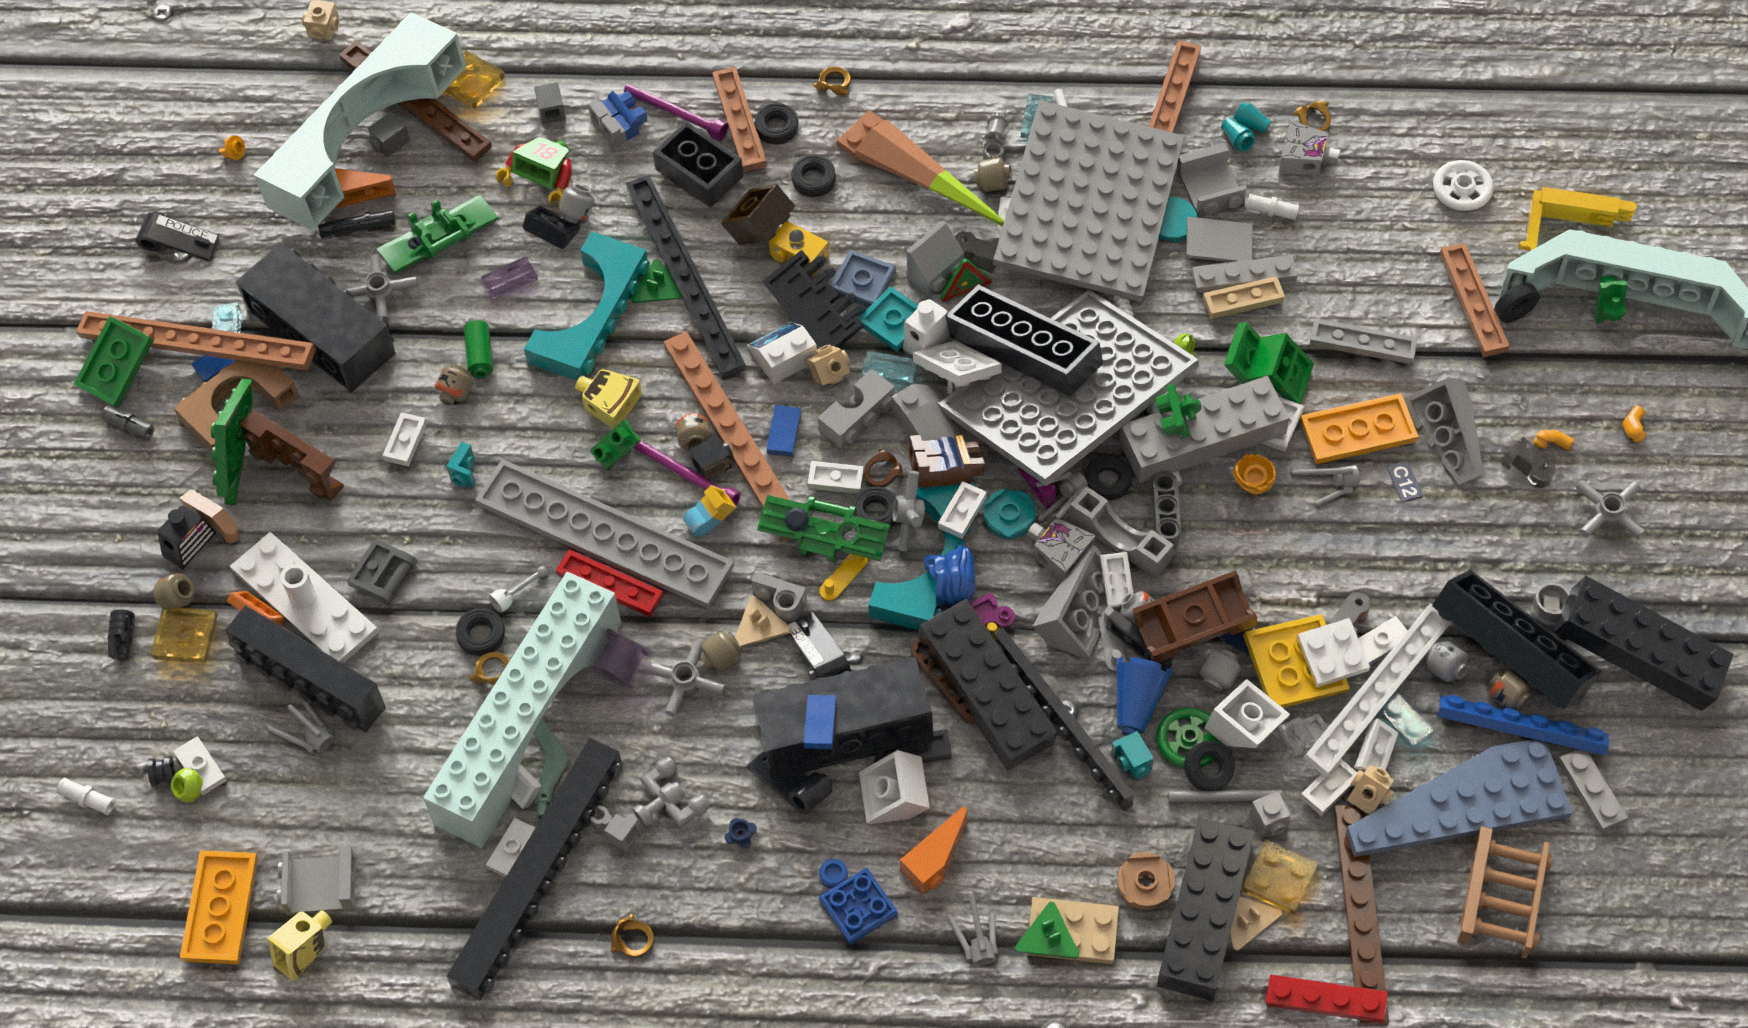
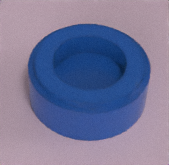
(833, 873)

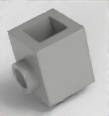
(1270, 815)

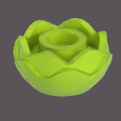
(1186, 342)
(186, 785)

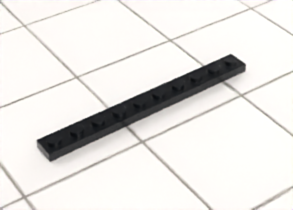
(686, 277)

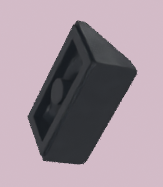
(550, 227)

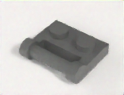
(374, 567)

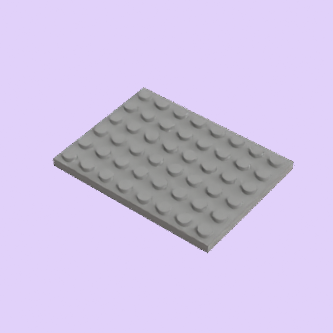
(1089, 201)
(1052, 431)

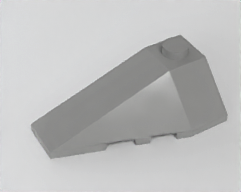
(921, 415)
(1448, 423)
(1072, 610)

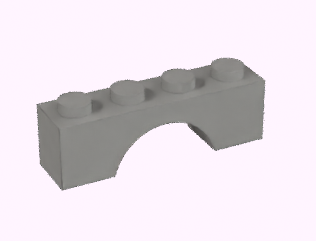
(1144, 549)

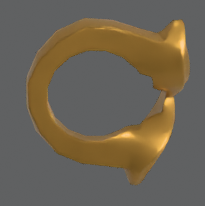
(837, 89)
(1321, 106)
(478, 676)
(618, 944)

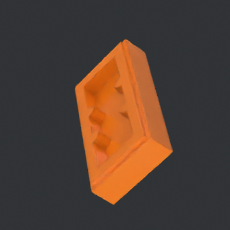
(243, 598)

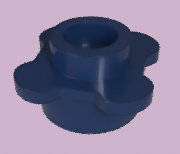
(736, 826)

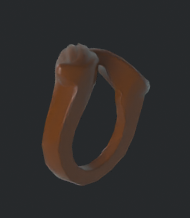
(895, 472)

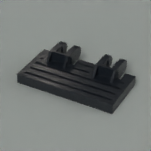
(811, 301)

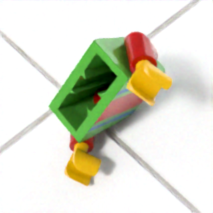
(542, 163)

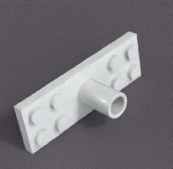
(304, 598)

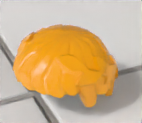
(1254, 473)

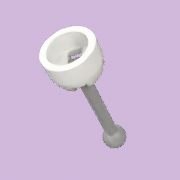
(502, 598)

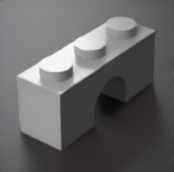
(844, 424)

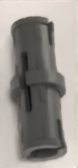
(127, 422)

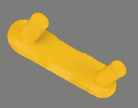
(842, 577)

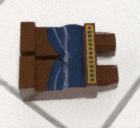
(944, 460)

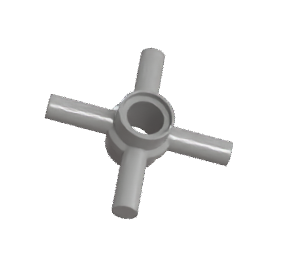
(379, 279)
(908, 511)
(1606, 517)
(687, 687)

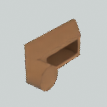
(213, 514)

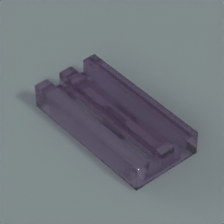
(508, 274)

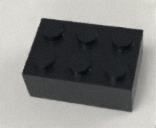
(698, 164)

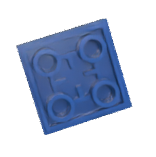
(858, 906)

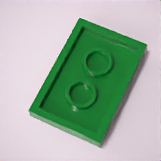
(114, 361)

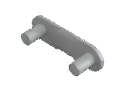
(1112, 646)

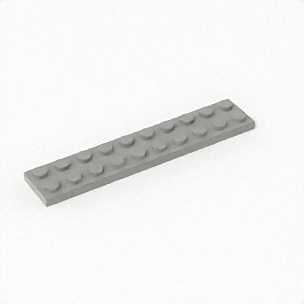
(605, 533)

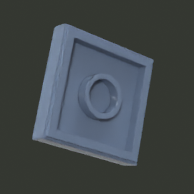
(864, 277)

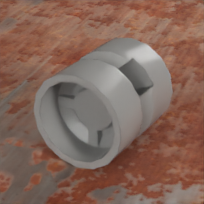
(1549, 604)

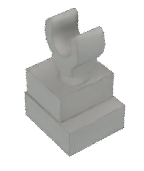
(618, 829)

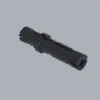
(386, 218)

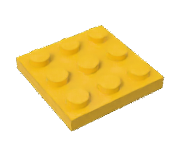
(1283, 666)

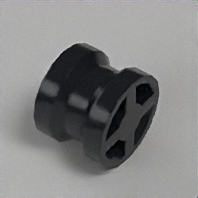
(160, 770)

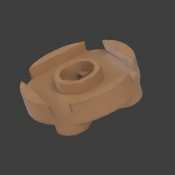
(1137, 895)

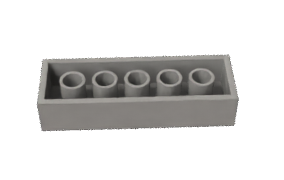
(1223, 426)

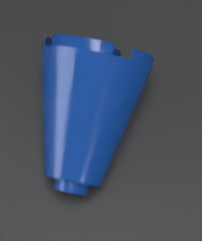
(1138, 692)

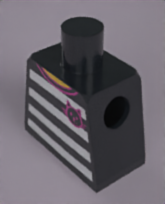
(183, 536)

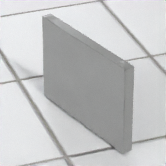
(1218, 240)

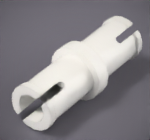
(1272, 206)
(86, 796)

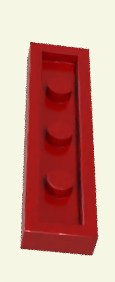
(627, 590)
(1327, 998)

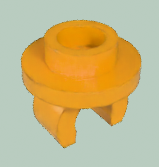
(233, 148)

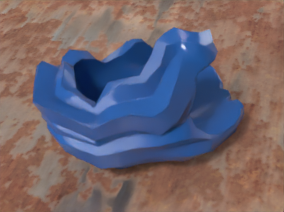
(953, 574)

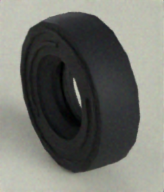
(779, 136)
(813, 162)
(1517, 302)
(1113, 463)
(875, 494)
(475, 617)
(1225, 760)

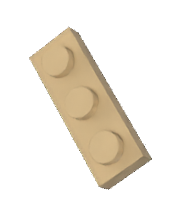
(1243, 297)

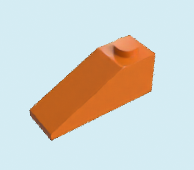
(363, 186)
(931, 857)

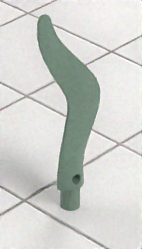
(553, 768)

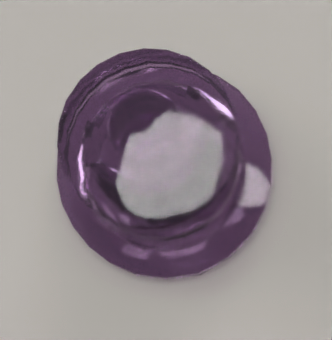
(620, 658)

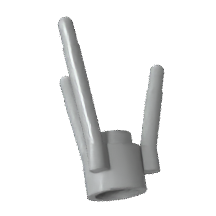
(1344, 477)
(1071, 487)
(318, 737)
(981, 950)

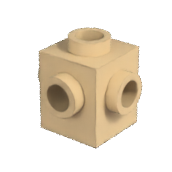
(321, 19)
(828, 365)
(1370, 789)

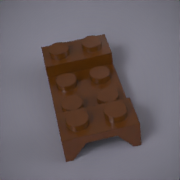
(271, 441)
(1194, 616)

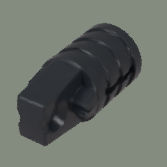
(120, 634)

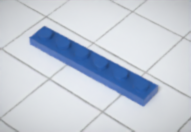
(1524, 725)

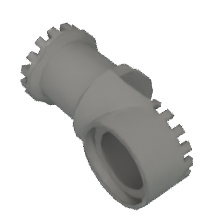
(995, 136)

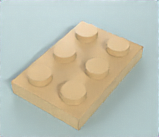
(1090, 926)

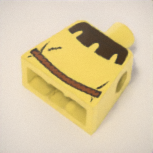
(609, 396)
(298, 943)

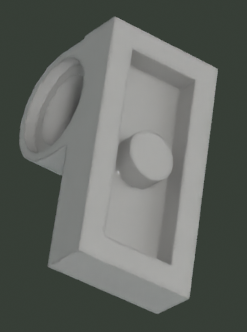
(781, 593)

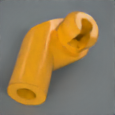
(1633, 426)
(1553, 436)

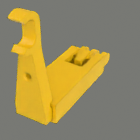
(1573, 207)

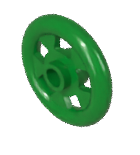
(1170, 724)

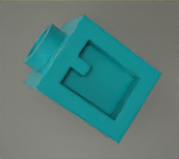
(460, 466)

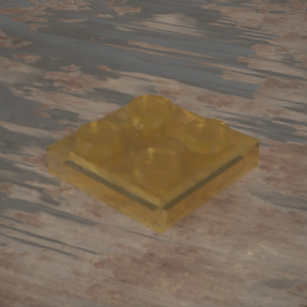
(475, 81)
(184, 635)
(1279, 877)

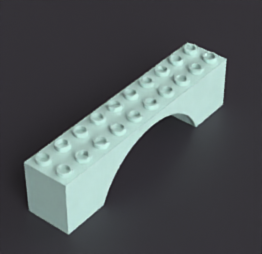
(409, 64)
(483, 766)

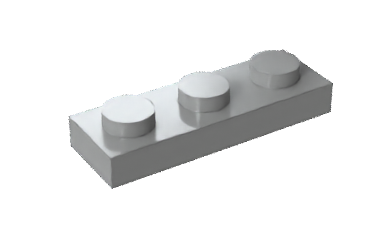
(1592, 790)

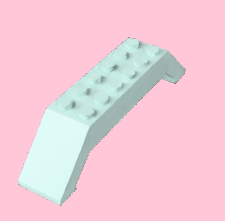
(1650, 274)

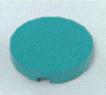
(1175, 219)
(1009, 513)

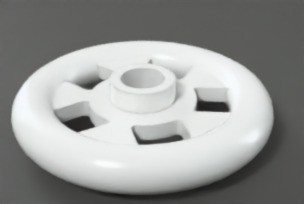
(1467, 180)

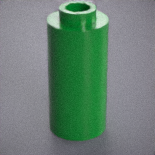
(478, 348)

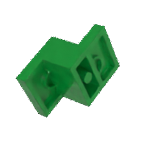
(1271, 356)

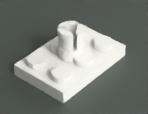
(957, 364)

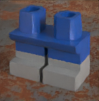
(615, 118)

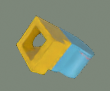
(708, 511)

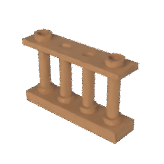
(1476, 899)

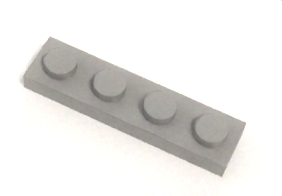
(1225, 275)
(1363, 341)

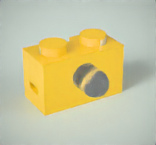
(792, 239)

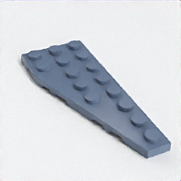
(1493, 790)

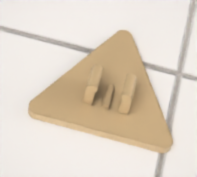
(759, 624)
(1250, 920)

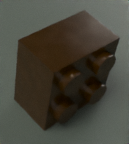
(758, 215)

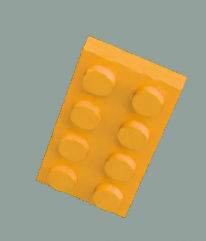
(1358, 428)
(219, 907)

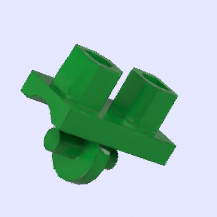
(1610, 299)
(1173, 402)
(615, 445)

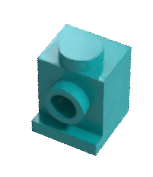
(1133, 755)

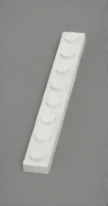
(1376, 691)

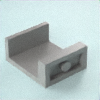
(1210, 180)
(318, 883)

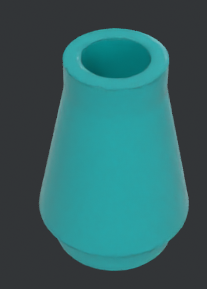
(1251, 117)
(1239, 135)

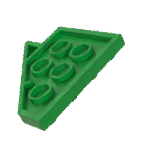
(229, 441)

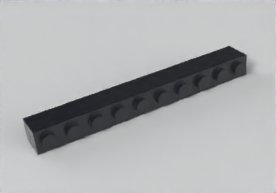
(534, 870)

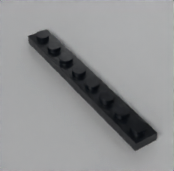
(1066, 724)

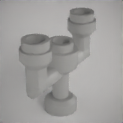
(668, 797)

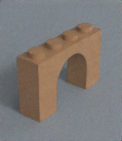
(200, 408)

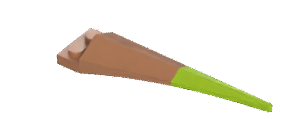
(887, 148)

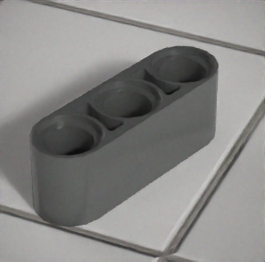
(1166, 500)

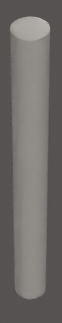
(1219, 795)

